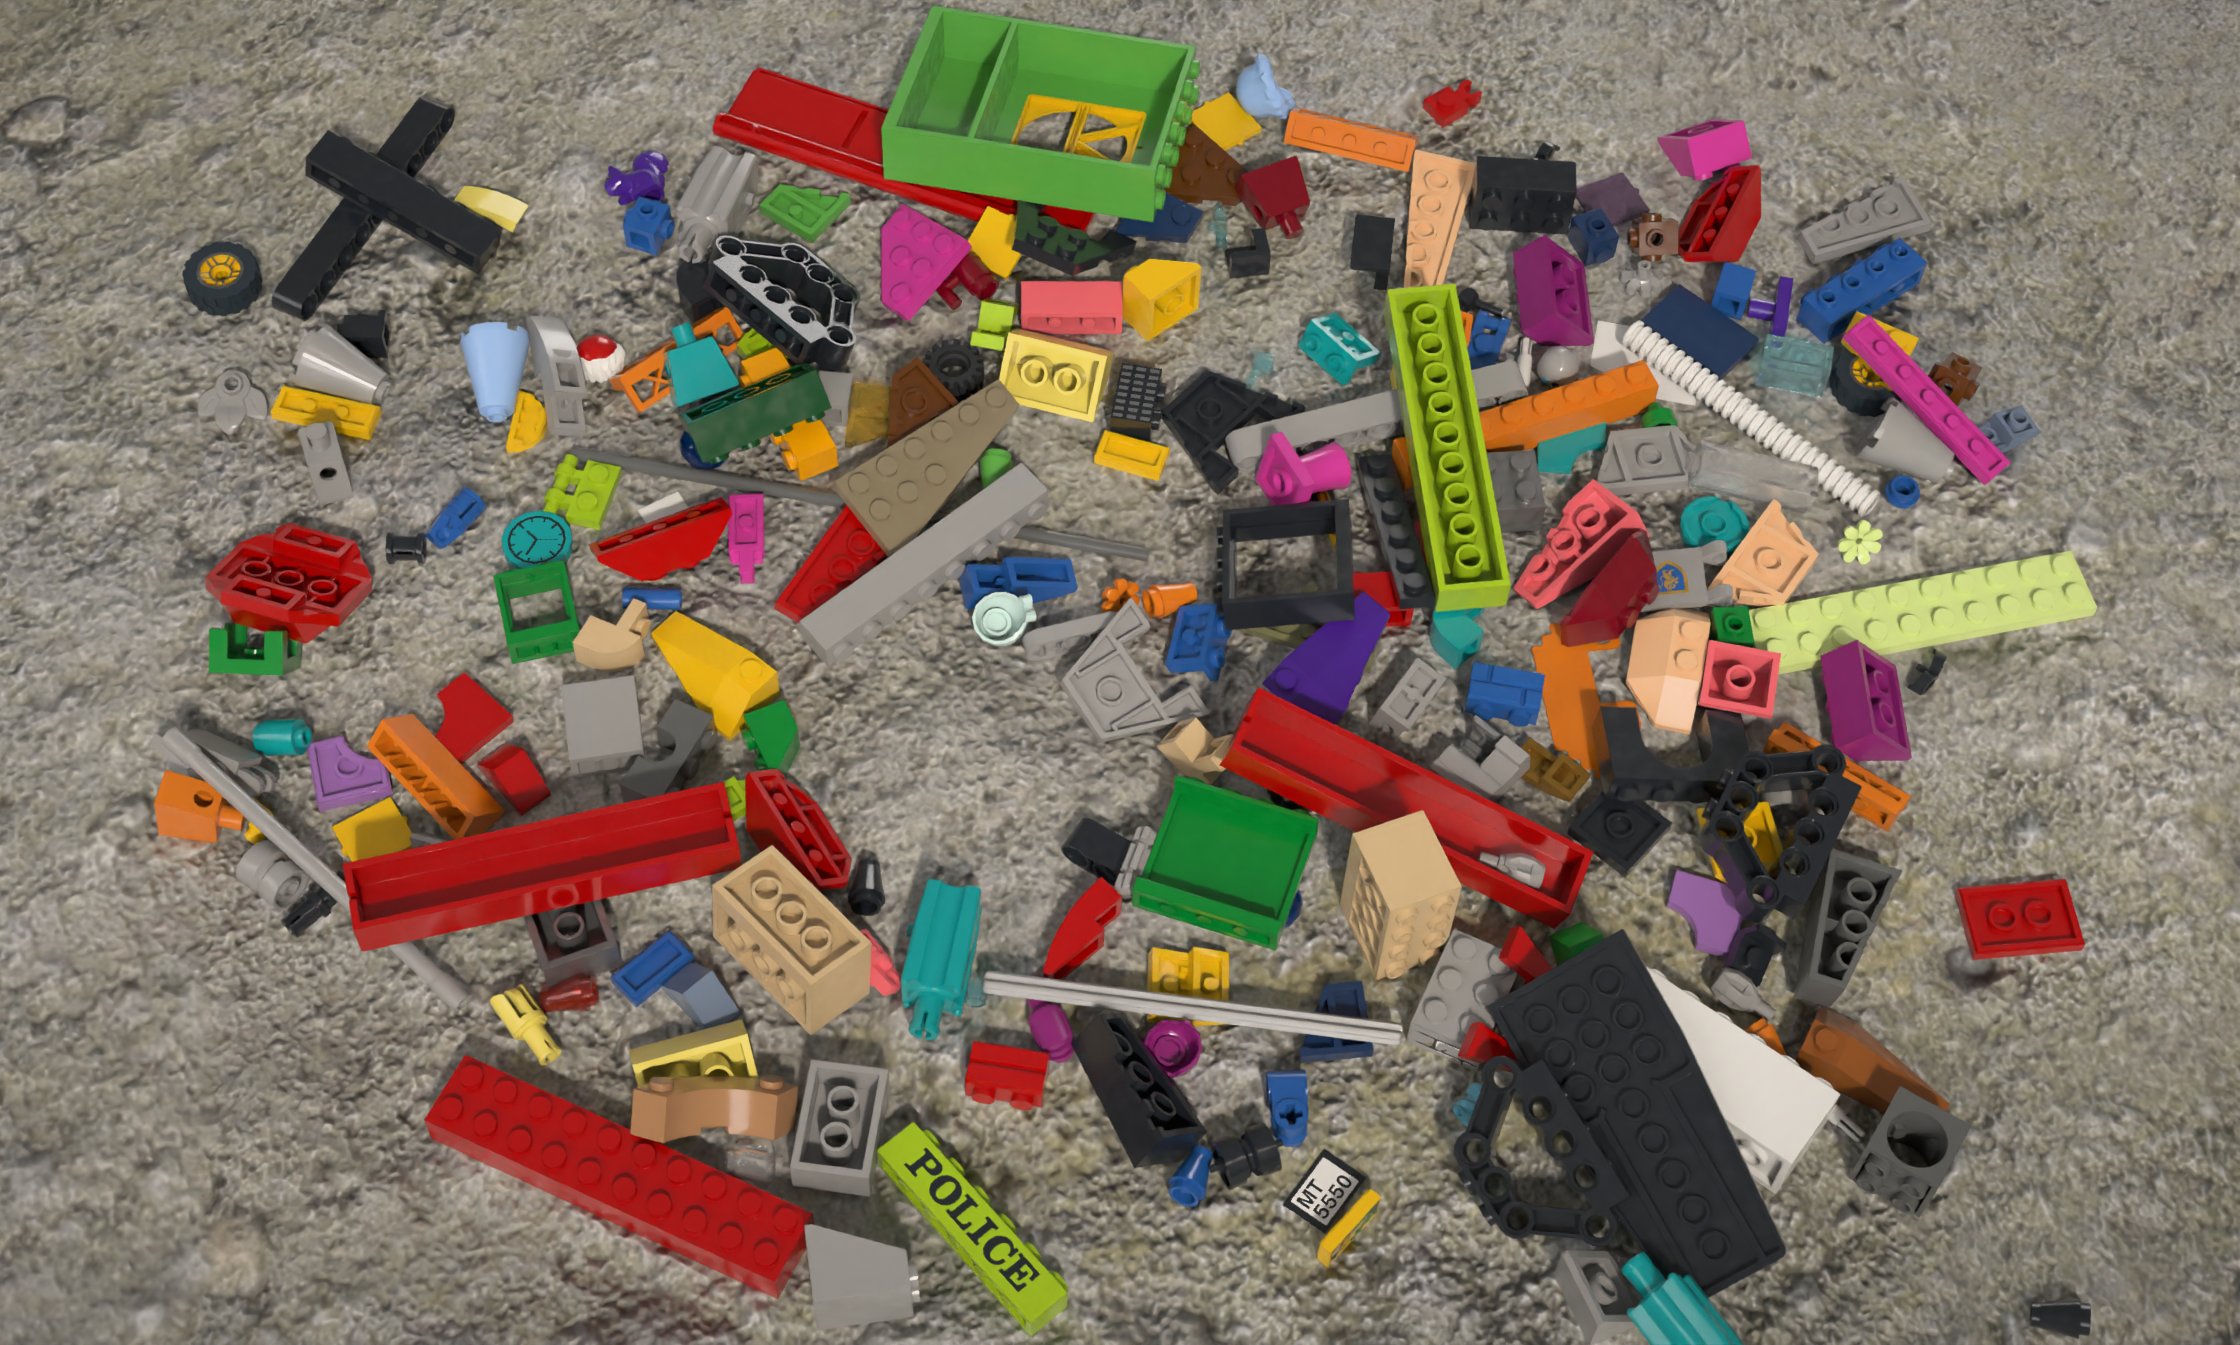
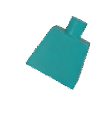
(695, 367)

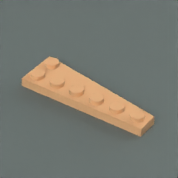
(1435, 215)

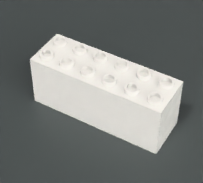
(1763, 1095)

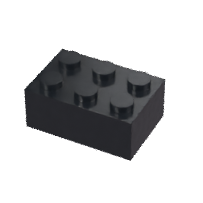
(1522, 195)

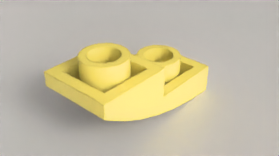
(493, 205)

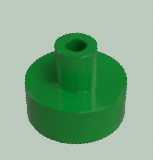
(1658, 416)

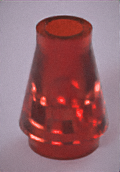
(571, 995)

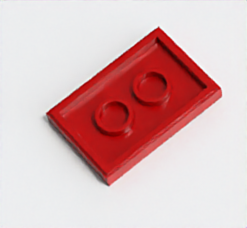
(2019, 919)

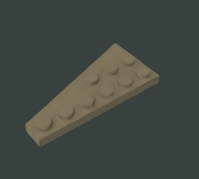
(916, 476)

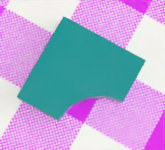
(1561, 452)

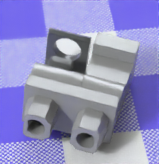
(1497, 773)

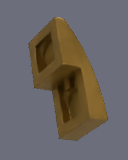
(1553, 775)

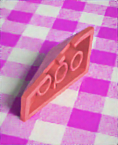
(1580, 546)

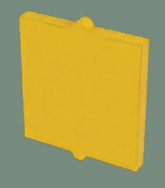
(1225, 122)
(993, 242)
(374, 832)

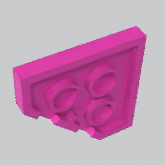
(915, 260)

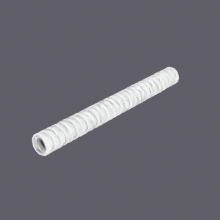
(1749, 416)

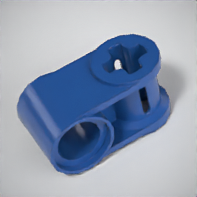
(1288, 1102)

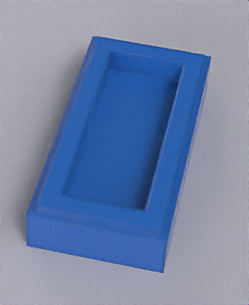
(652, 968)

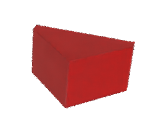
(515, 777)

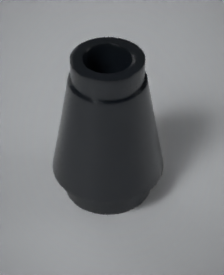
(867, 889)
(2062, 1317)

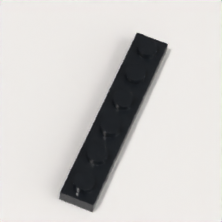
(1395, 532)

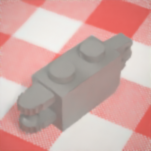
(234, 760)

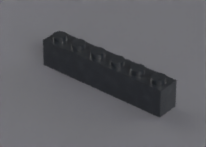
(403, 201)

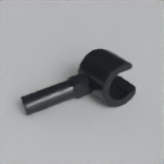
(1469, 298)

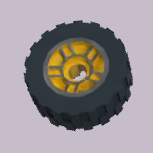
(222, 278)
(1854, 390)

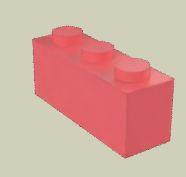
(1071, 307)

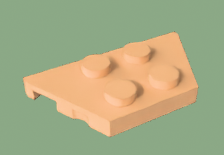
(1768, 561)

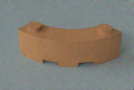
(684, 1105)

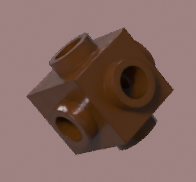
(1662, 242)
(1956, 377)

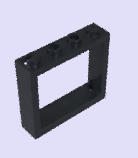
(1277, 523)

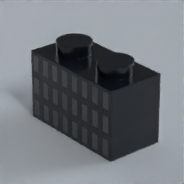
(1137, 400)

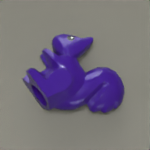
(644, 181)

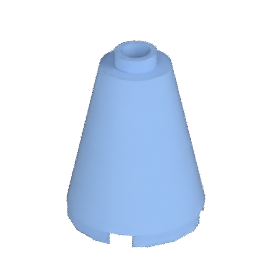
(495, 366)

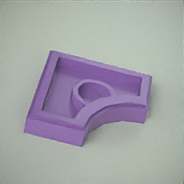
(344, 776)
(1709, 911)

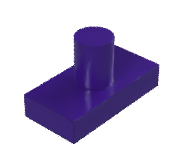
(1776, 310)

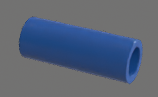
(654, 597)

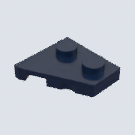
(1173, 223)
(1344, 1000)

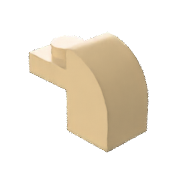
(613, 646)
(1195, 750)

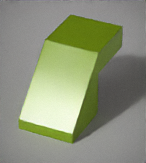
(994, 323)

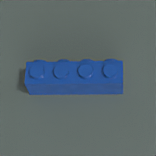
(1862, 288)

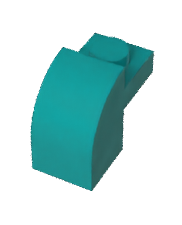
(1456, 634)

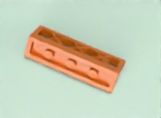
(1350, 139)
(654, 359)
(1877, 799)

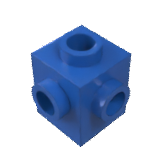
(648, 225)

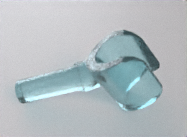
(1262, 364)
(975, 996)

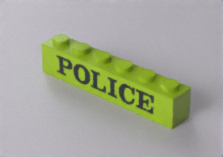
(973, 1228)

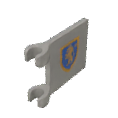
(1683, 578)

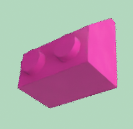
(1707, 147)

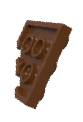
(1205, 171)
(915, 400)

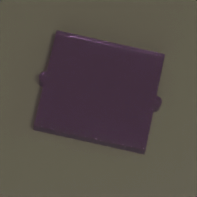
(1615, 197)

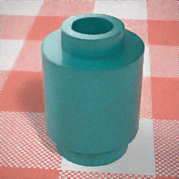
(282, 737)

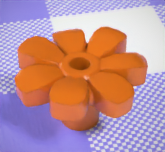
(1117, 597)

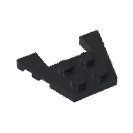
(1060, 247)
(1212, 410)

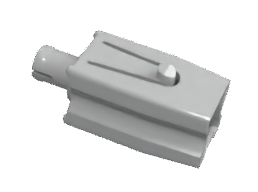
(716, 201)

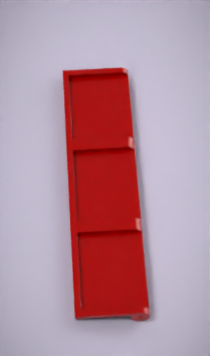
(843, 140)

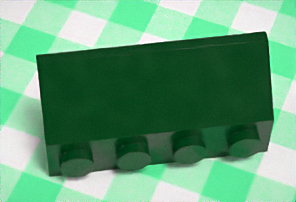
(755, 412)

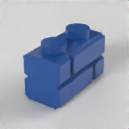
(1504, 694)

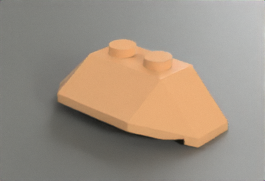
(1669, 666)

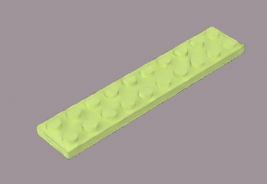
(1926, 610)

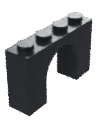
(1635, 774)

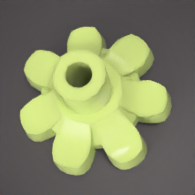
(1859, 542)

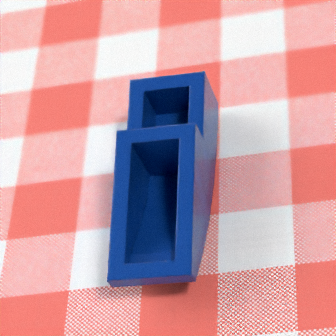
(1018, 576)

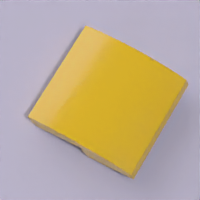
(1194, 974)

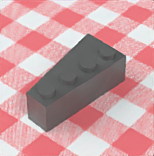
(1840, 922)

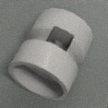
(267, 871)

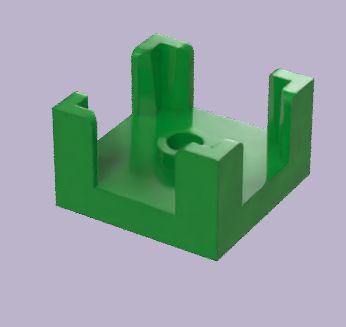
(230, 653)

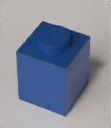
(1733, 290)

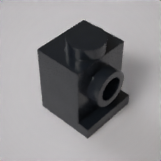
(367, 333)

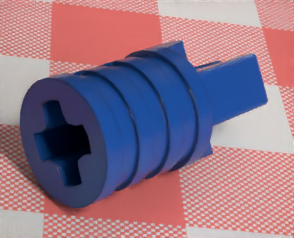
(455, 518)

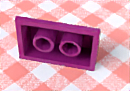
(1552, 295)
(1865, 704)

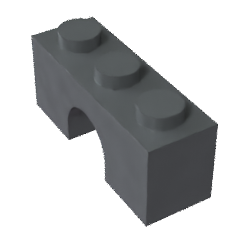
(688, 735)

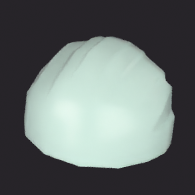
(1002, 617)

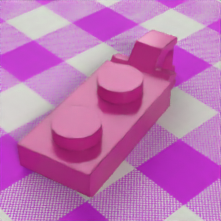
(746, 534)

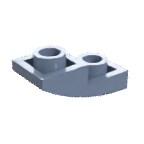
(2009, 428)

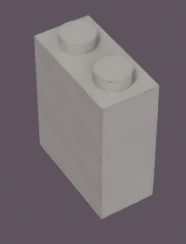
(602, 725)

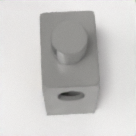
(322, 451)

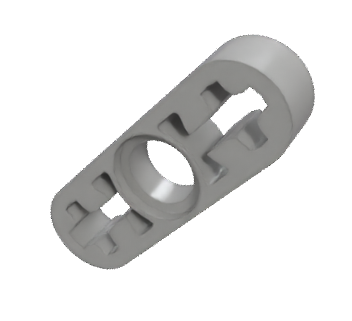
(1065, 636)

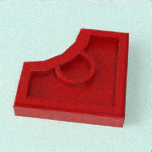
(470, 718)

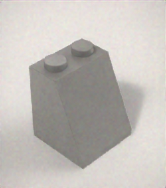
(858, 1279)

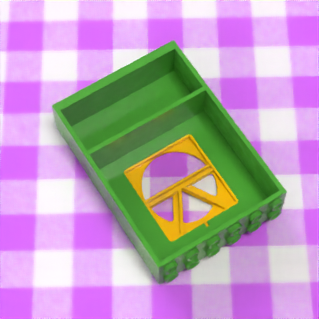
(990, 75)

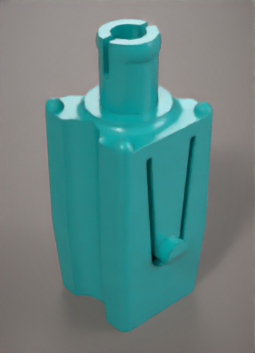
(940, 955)
(1674, 1308)

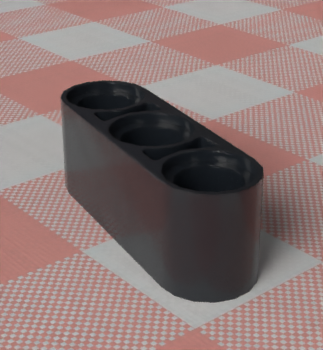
(1096, 849)

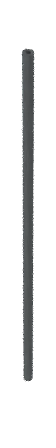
(833, 499)

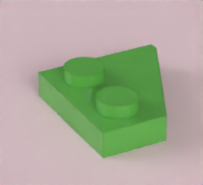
(803, 210)

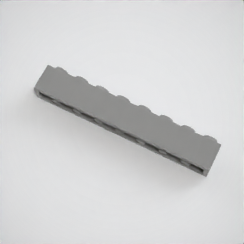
(924, 565)

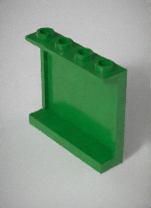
(1226, 862)

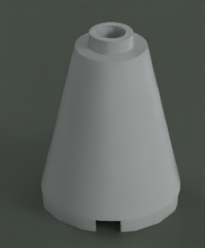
(338, 368)
(1905, 445)

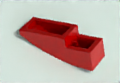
(1082, 930)

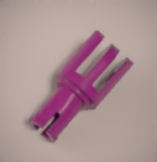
(1051, 1029)

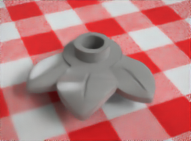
(234, 405)

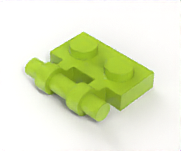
(593, 493)

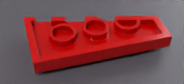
(834, 564)

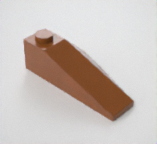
(1858, 1063)

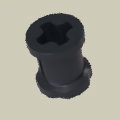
(406, 548)

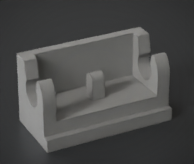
(1408, 698)

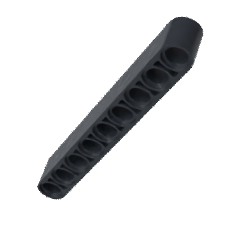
(352, 226)

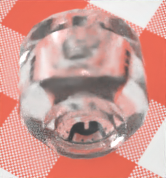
(753, 1162)

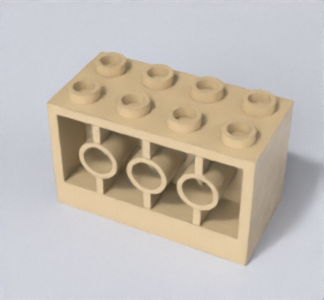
(1399, 895)
(791, 939)

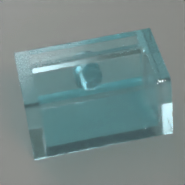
(1794, 365)

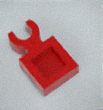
(1451, 105)

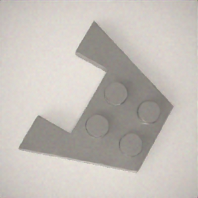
(1114, 692)

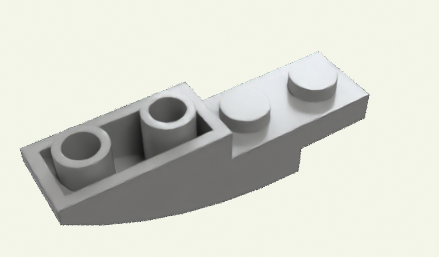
(561, 375)

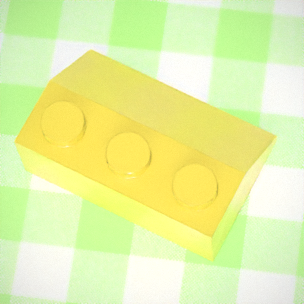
(1055, 374)
(707, 1052)

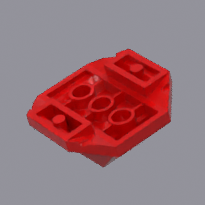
(291, 581)

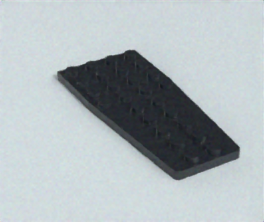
(1649, 1109)

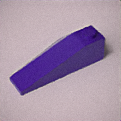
(1330, 662)

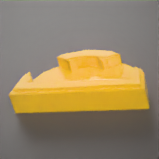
(527, 424)

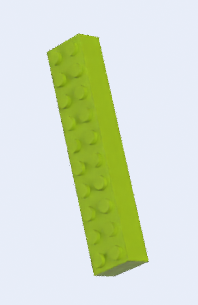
(1446, 448)

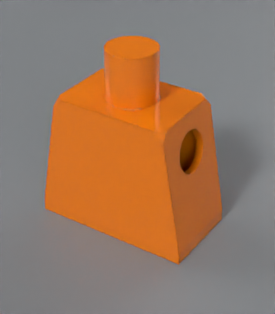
(193, 809)

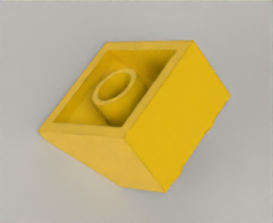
(1160, 295)

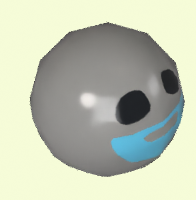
(1558, 366)

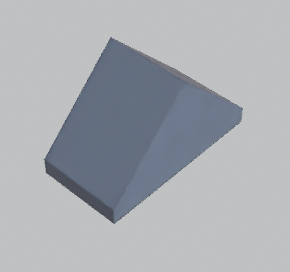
(701, 996)

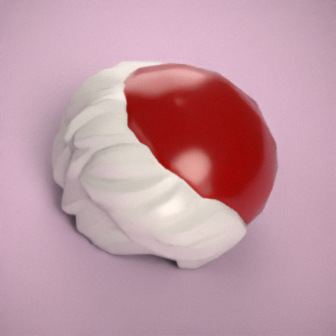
(600, 357)

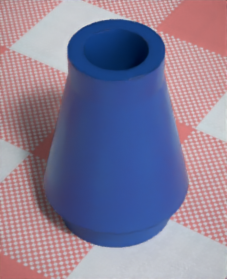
(1191, 1178)

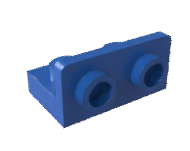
(1198, 641)

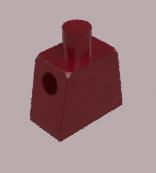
(1276, 196)

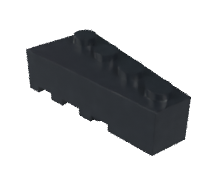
(1136, 1093)

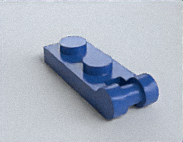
(1485, 348)

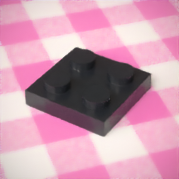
(1619, 831)

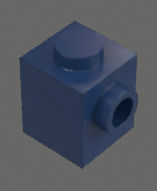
(1593, 237)

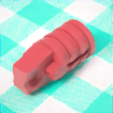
(882, 973)

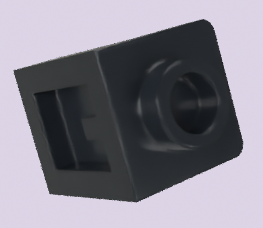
(1753, 951)

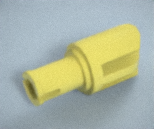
(526, 1022)

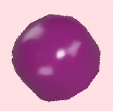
(1174, 1046)

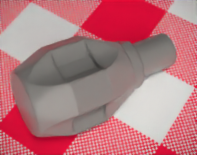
(1517, 866)
(1740, 993)

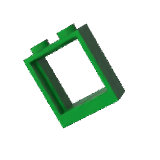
(545, 639)

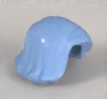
(1259, 92)

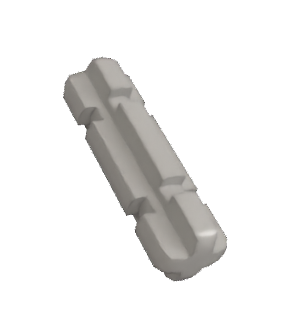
(1135, 859)

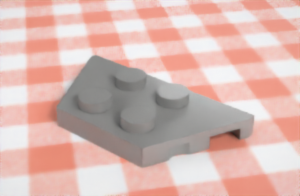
(1645, 460)

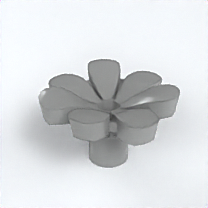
(1642, 278)

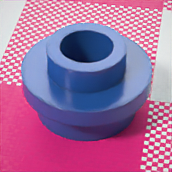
(1904, 485)

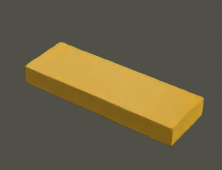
(310, 407)

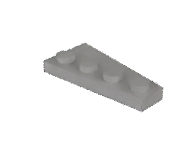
(1872, 222)

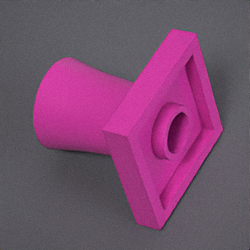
(1293, 479)

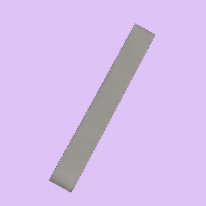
(1361, 419)

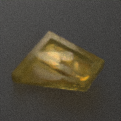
(867, 414)

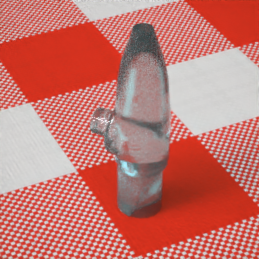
(1220, 227)

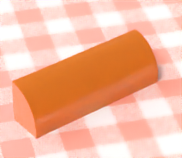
(434, 776)

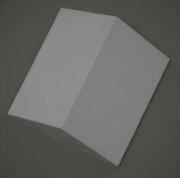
(1595, 1293)

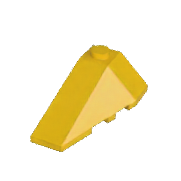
(716, 672)

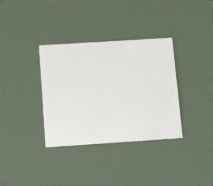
(1611, 354)

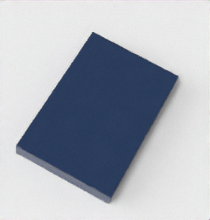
(1701, 331)

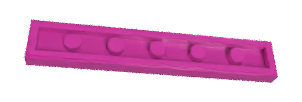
(1926, 399)

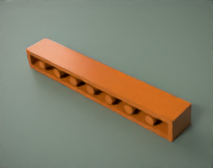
(1556, 412)

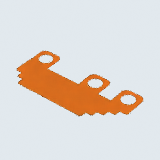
(1572, 695)

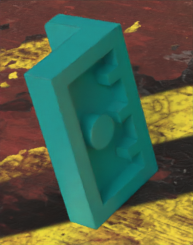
(1337, 347)

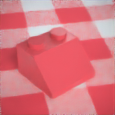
(1739, 679)

